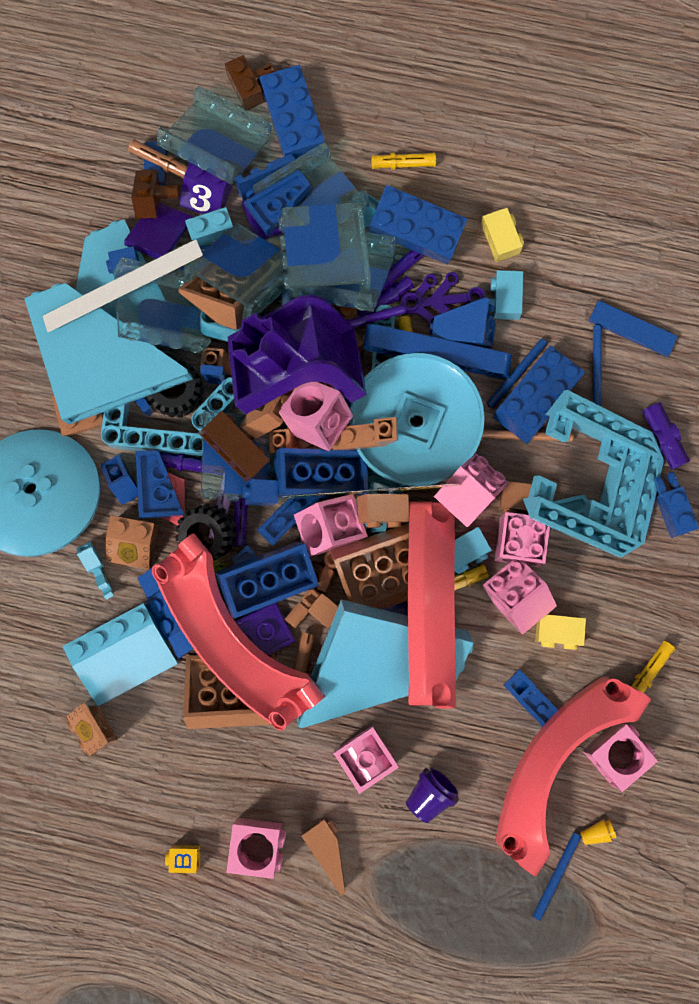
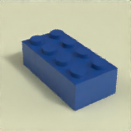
(291, 111)
(417, 224)
(531, 399)
(319, 472)
(267, 579)

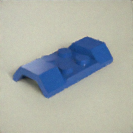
(163, 615)

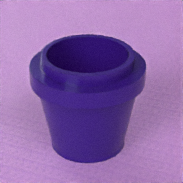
(431, 795)

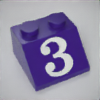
(203, 191)

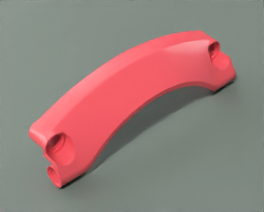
(431, 606)
(251, 675)
(527, 795)

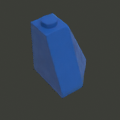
(467, 324)

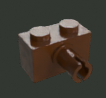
(246, 81)
(148, 192)

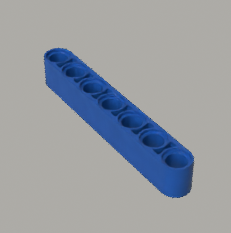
(465, 356)

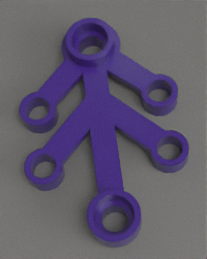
(437, 300)

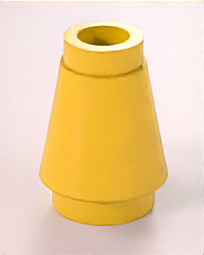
(599, 833)

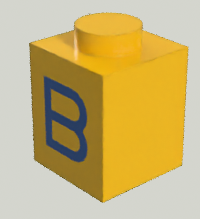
(183, 859)

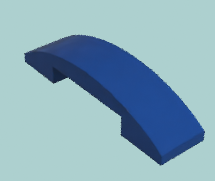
(530, 697)

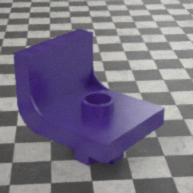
(293, 347)

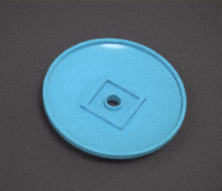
(439, 395)
(63, 497)

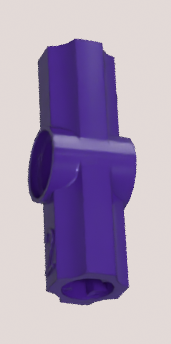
(666, 435)

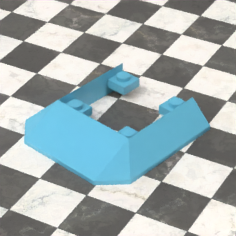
(629, 491)

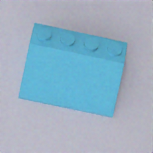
(120, 654)

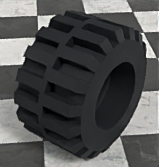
(183, 403)
(219, 523)

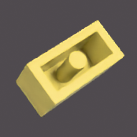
(502, 234)
(561, 630)

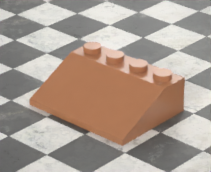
(213, 302)
(375, 568)
(210, 702)

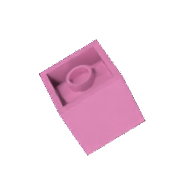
(316, 414)
(477, 489)
(330, 525)
(521, 540)
(520, 595)
(642, 756)
(365, 759)
(238, 860)

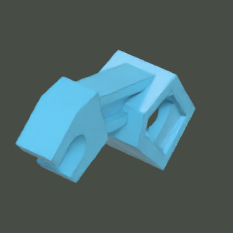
(93, 563)

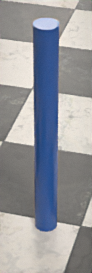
(597, 364)
(516, 373)
(556, 876)

